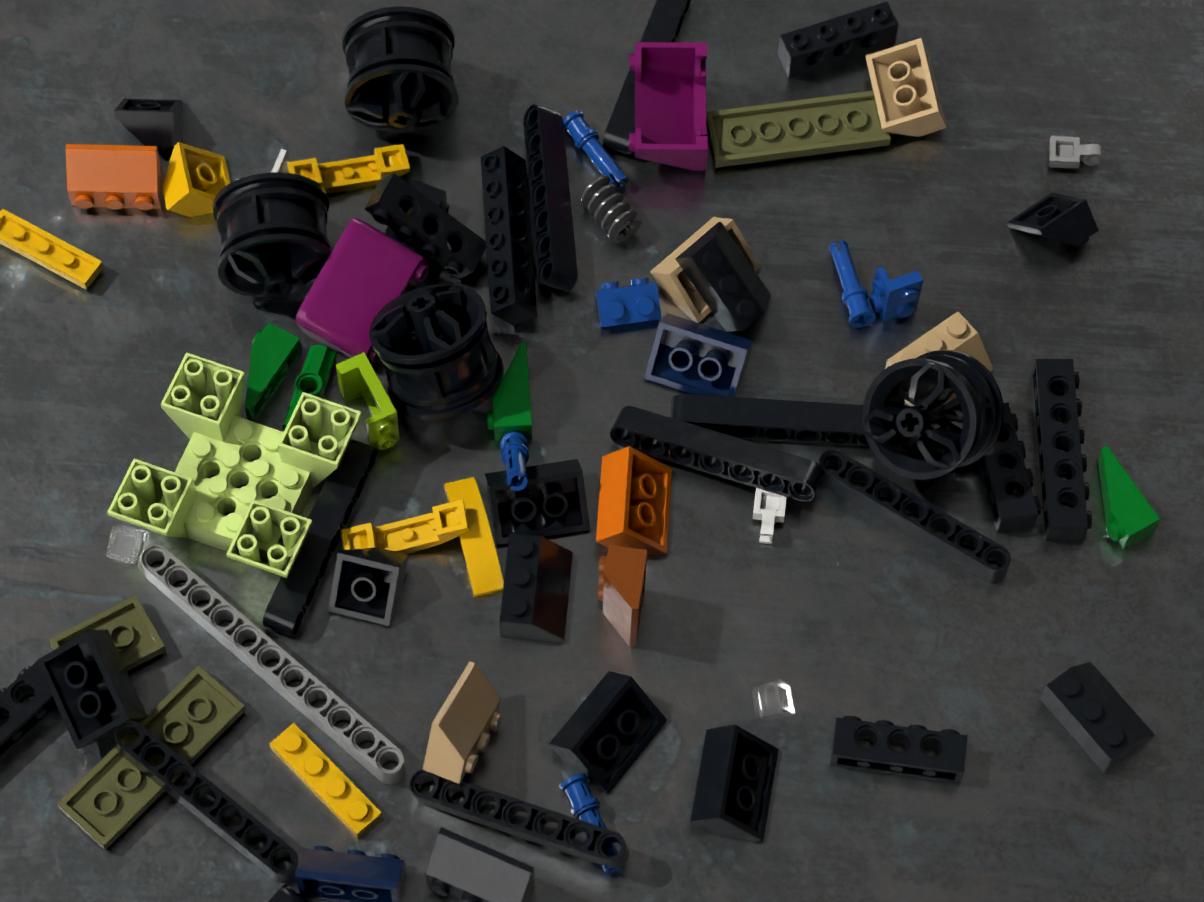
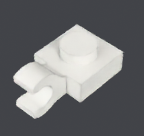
(770, 509)

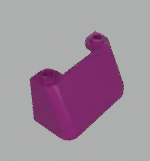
(670, 104)
(354, 285)

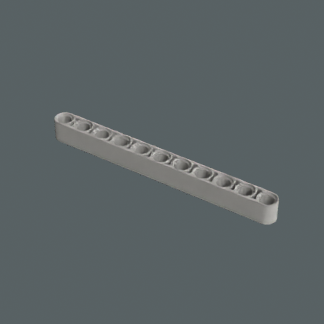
(279, 675)

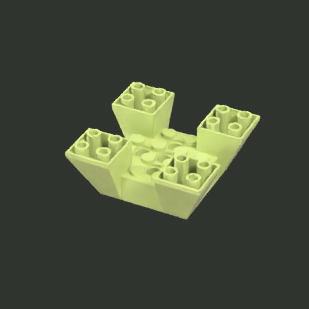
(288, 464)

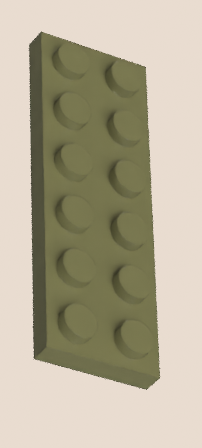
(795, 129)
(118, 791)

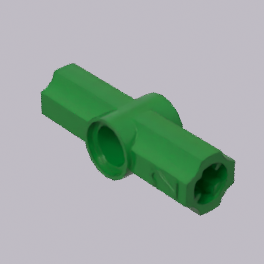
(313, 375)

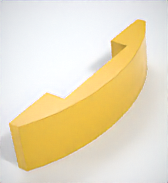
(354, 172)
(411, 534)
(477, 542)

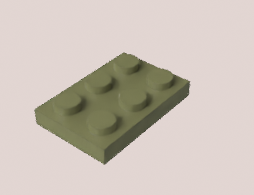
(129, 628)

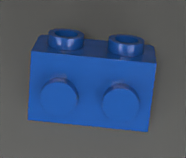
(895, 296)
(628, 303)

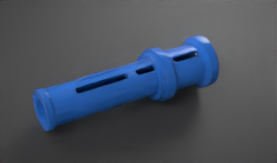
(587, 140)
(854, 294)
(515, 456)
(586, 807)

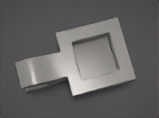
(1067, 152)

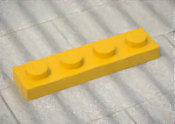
(48, 250)
(325, 780)

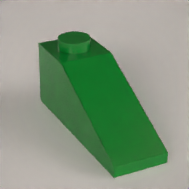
(271, 359)
(512, 399)
(1125, 508)

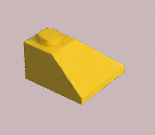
(193, 180)

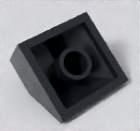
(152, 120)
(1058, 219)
(368, 584)

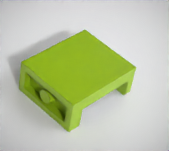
(359, 379)

